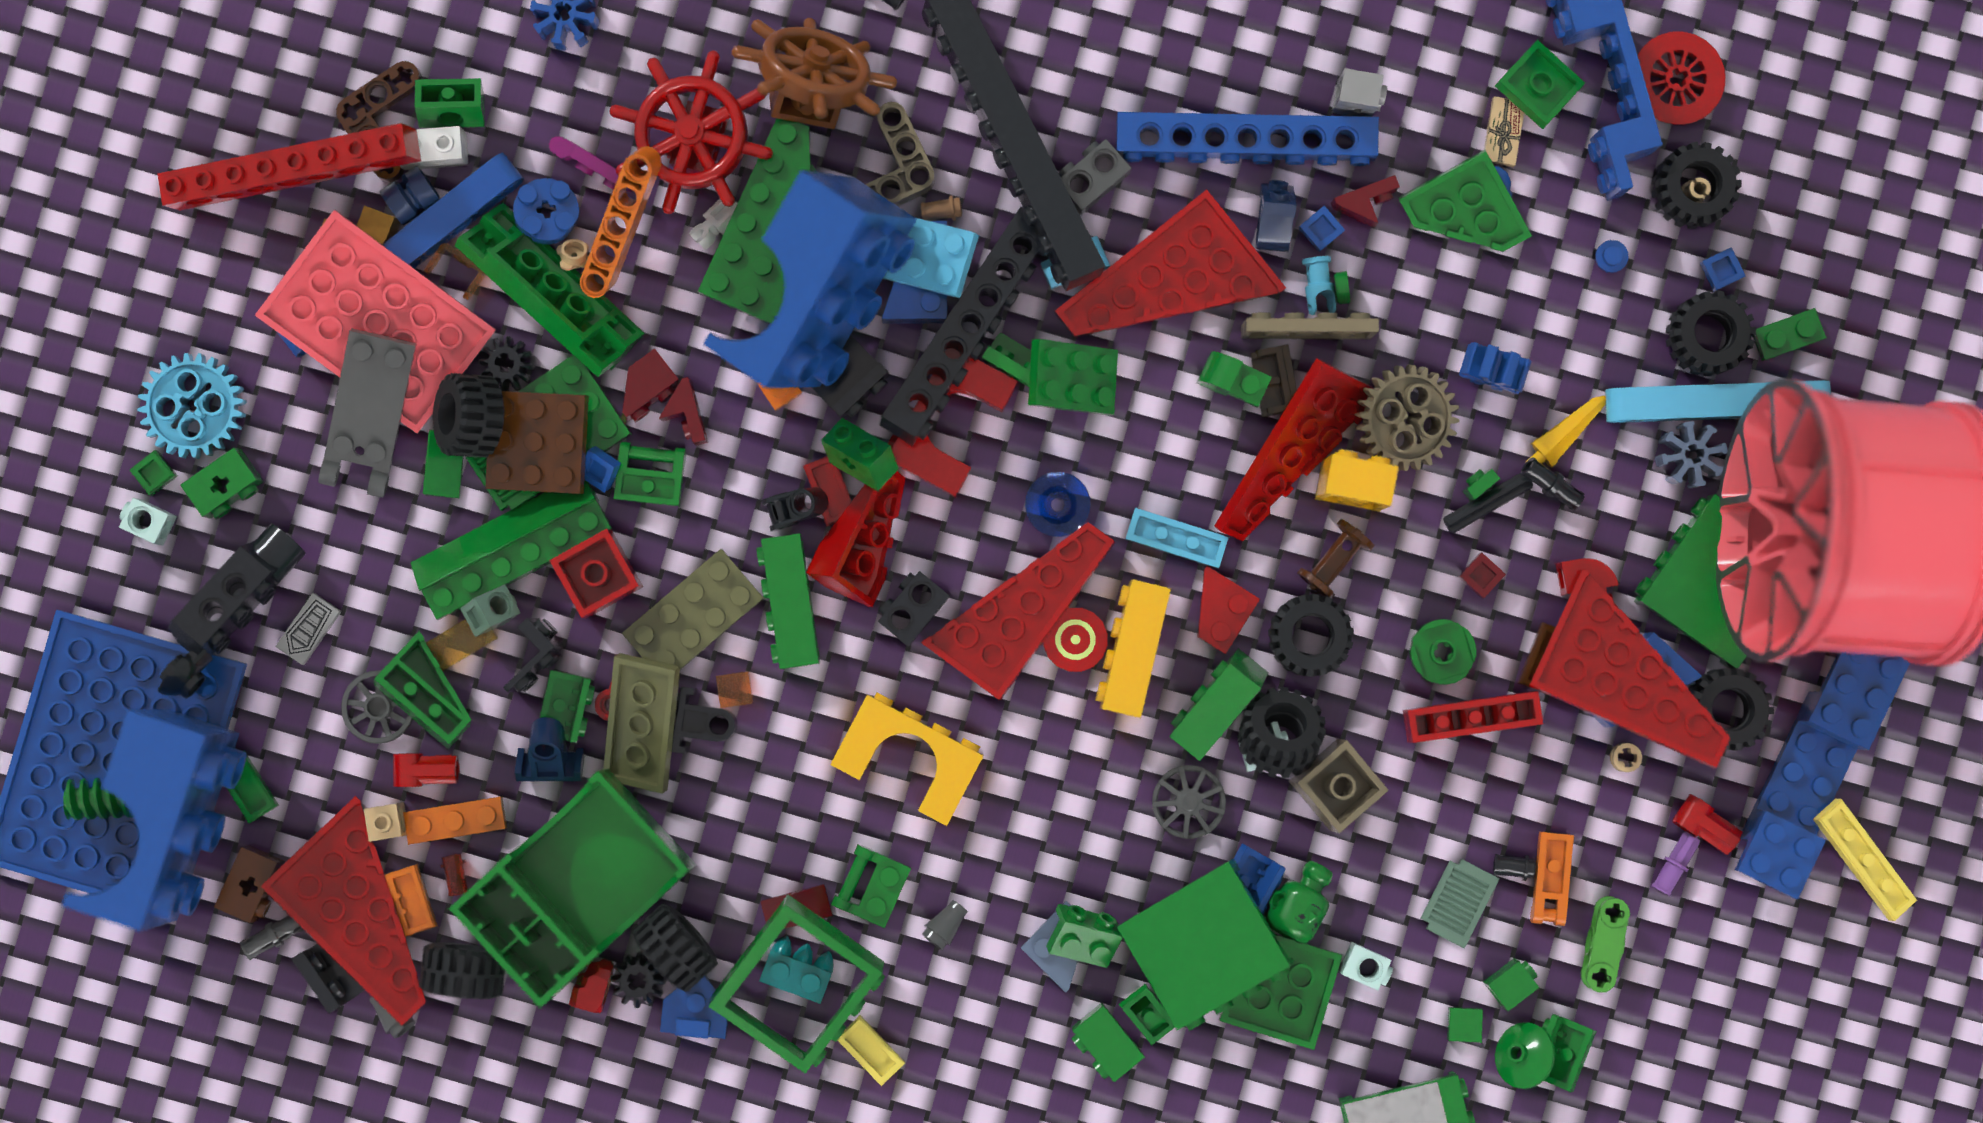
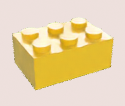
(1357, 481)

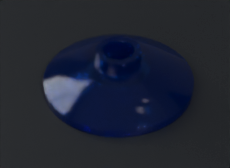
(1063, 487)

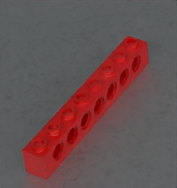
(289, 167)

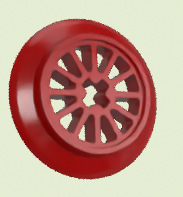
(1712, 72)

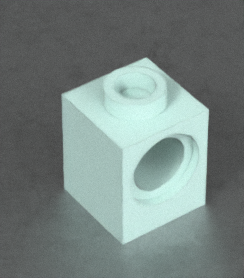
(160, 521)
(1353, 959)

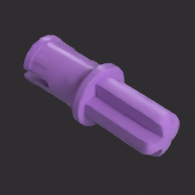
(1676, 863)

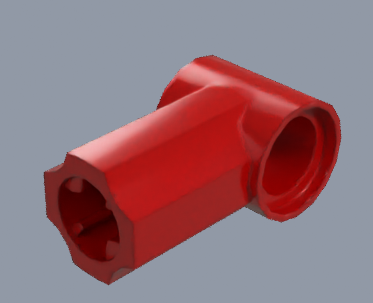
(416, 769)
(1701, 820)

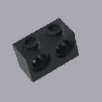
(919, 613)

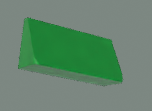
(442, 471)

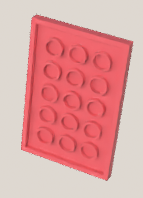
(359, 284)

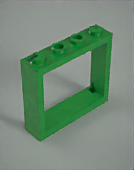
(832, 937)

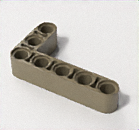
(907, 164)

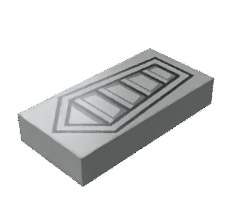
(308, 629)

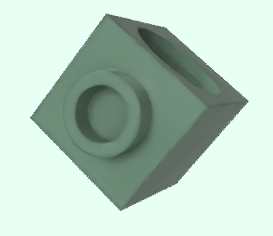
(481, 616)

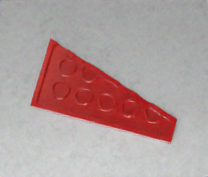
(1298, 443)
(1010, 623)

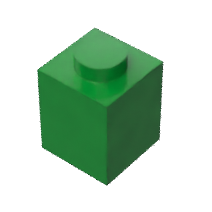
(1512, 983)

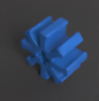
(555, 22)
(1495, 368)

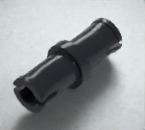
(1552, 483)

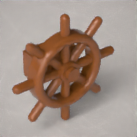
(816, 83)

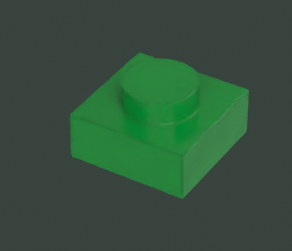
(1479, 483)

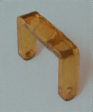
(459, 256)

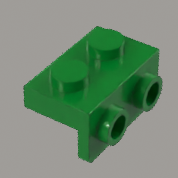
(566, 700)
(1084, 936)
(1571, 1046)

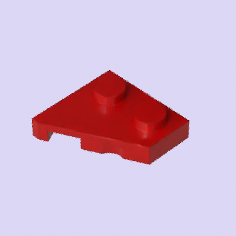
(1223, 610)

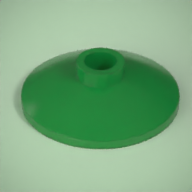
(1536, 1056)

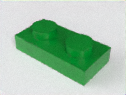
(1789, 334)

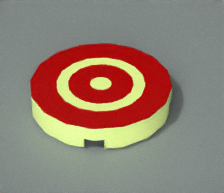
(1077, 640)

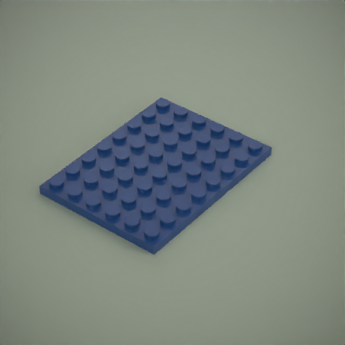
(70, 732)

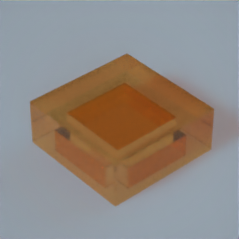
(734, 689)

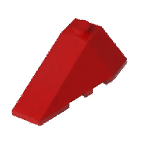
(856, 546)

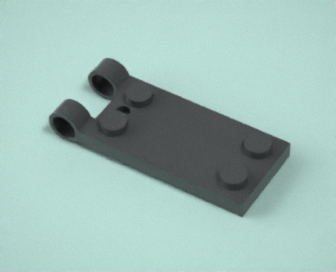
(368, 407)

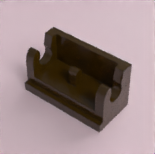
(1282, 387)

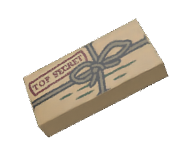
(1503, 132)

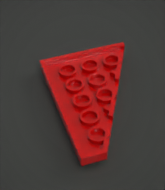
(1179, 269)
(1614, 673)
(345, 905)

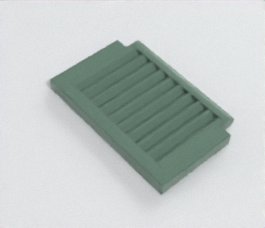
(1459, 901)

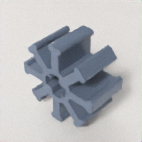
(1695, 445)

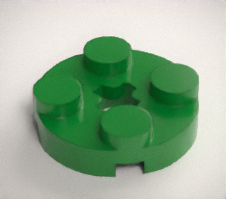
(1452, 635)

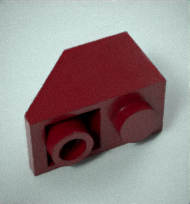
(646, 383)

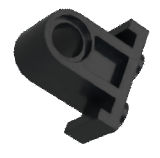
(696, 721)

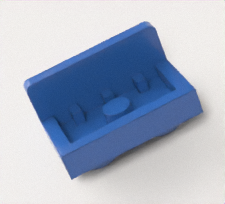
(1259, 874)

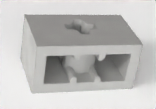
(1359, 93)

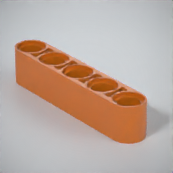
(630, 212)

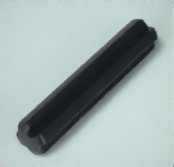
(1487, 503)

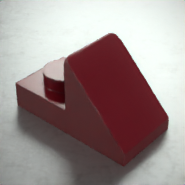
(1358, 202)
(685, 403)
(813, 898)

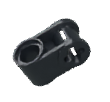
(790, 508)

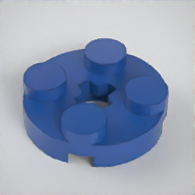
(556, 195)

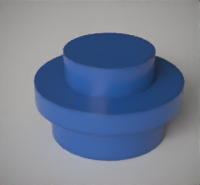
(1611, 256)

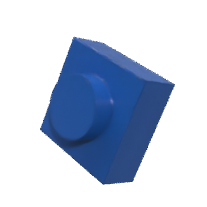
(1321, 229)
(1722, 269)
(600, 469)

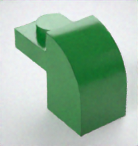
(1232, 377)

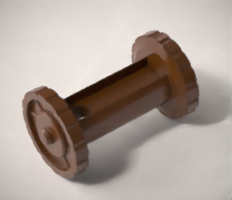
(1335, 559)

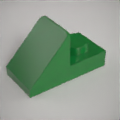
(1147, 1014)

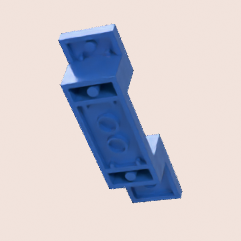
(1638, 133)
(1812, 766)

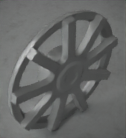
(376, 707)
(1189, 802)

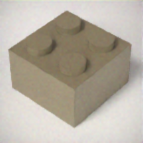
(1339, 786)

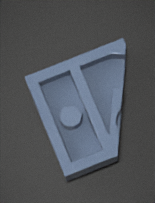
(1056, 967)

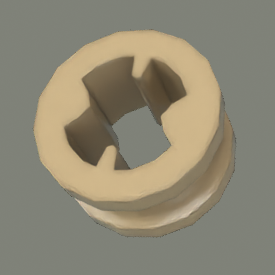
(1619, 765)

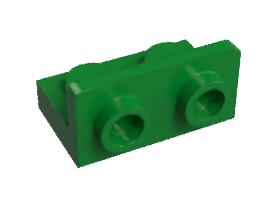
(1009, 358)

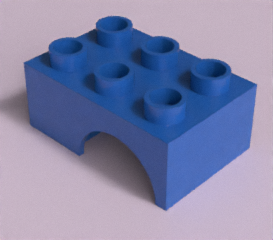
(833, 252)
(170, 779)

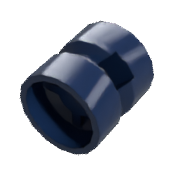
(410, 195)

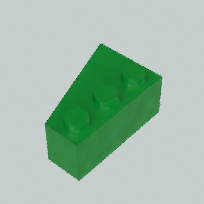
(423, 692)
(1218, 704)

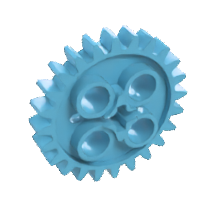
(170, 386)

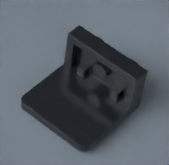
(859, 379)
(542, 635)

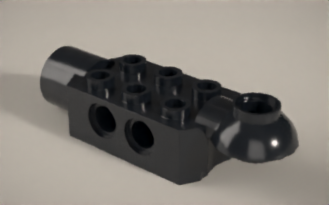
(253, 567)

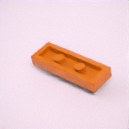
(455, 820)

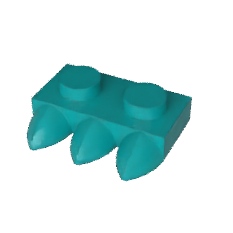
(798, 973)

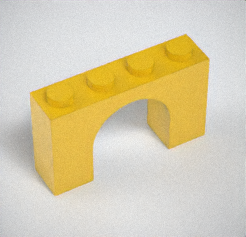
(954, 760)

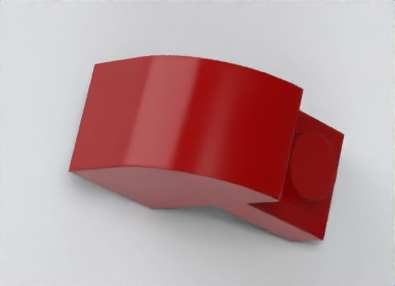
(1569, 572)

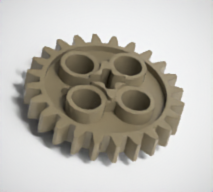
(1431, 403)

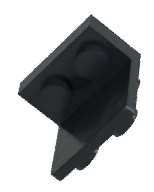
(326, 978)

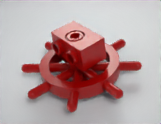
(696, 133)

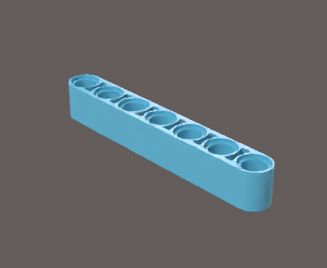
(1685, 401)

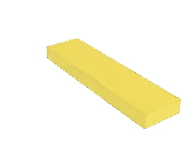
(1865, 859)

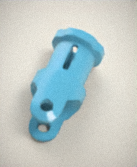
(1319, 283)

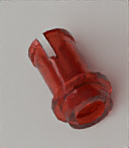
(454, 874)

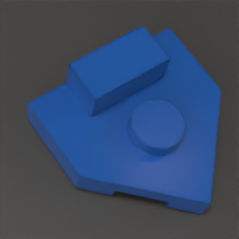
(689, 1013)

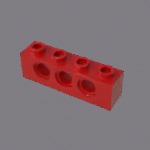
(1473, 717)

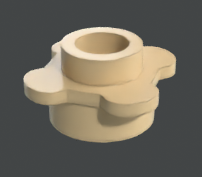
(572, 248)

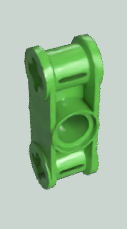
(1605, 944)

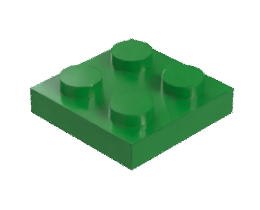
(1539, 84)

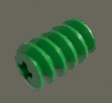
(92, 801)

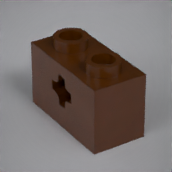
(236, 895)

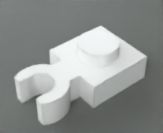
(716, 222)

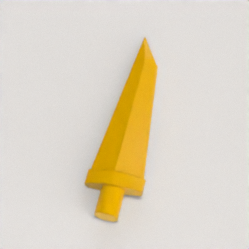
(1559, 438)

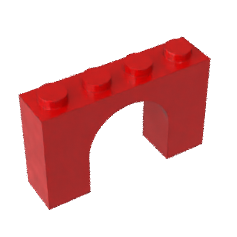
(928, 461)

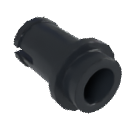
(1514, 866)

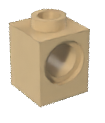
(385, 821)

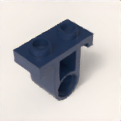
(1275, 216)
(548, 755)

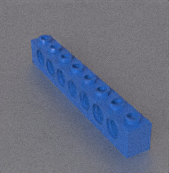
(1360, 129)

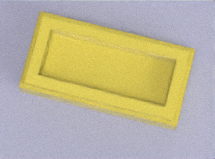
(871, 1050)

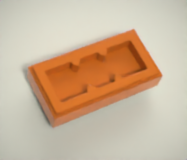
(411, 900)

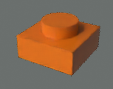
(780, 396)

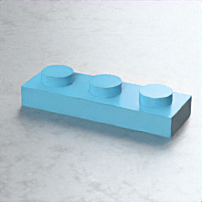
(1176, 538)

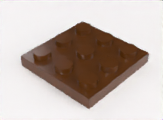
(540, 444)

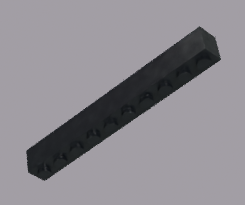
(1014, 141)

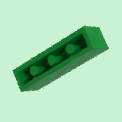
(790, 601)

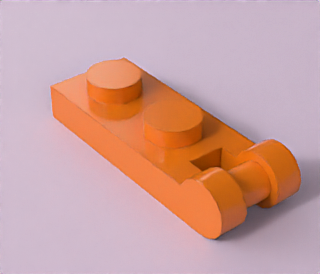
(1552, 877)

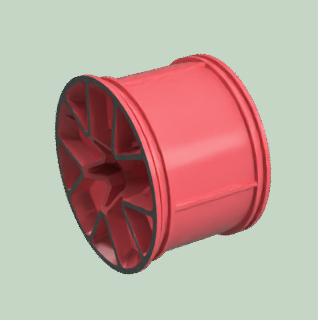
(1852, 527)

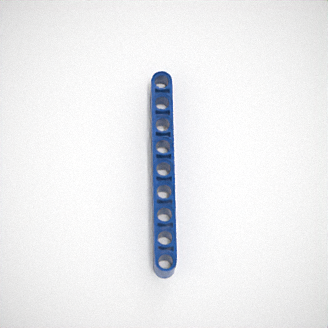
(450, 215)

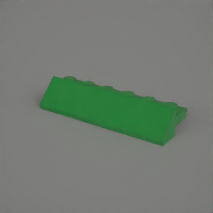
(533, 278)
(507, 548)

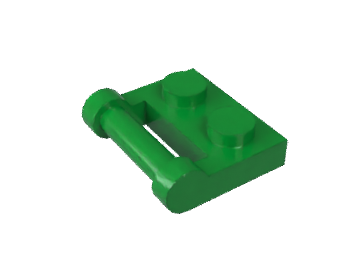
(650, 485)
(881, 891)

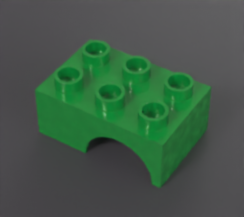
(572, 887)

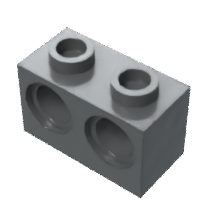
(1098, 182)

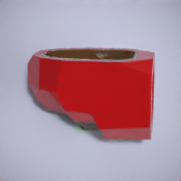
(592, 987)

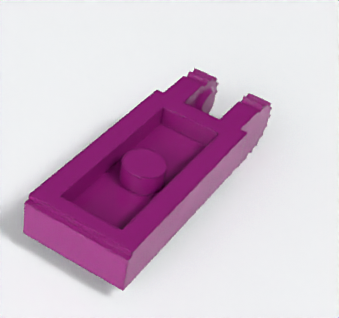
(586, 161)

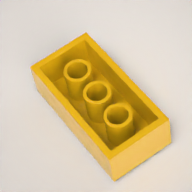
(1134, 648)

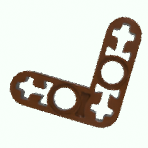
(366, 119)

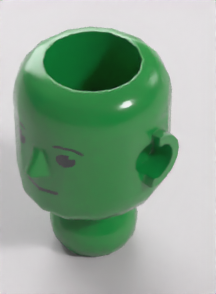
(1298, 906)

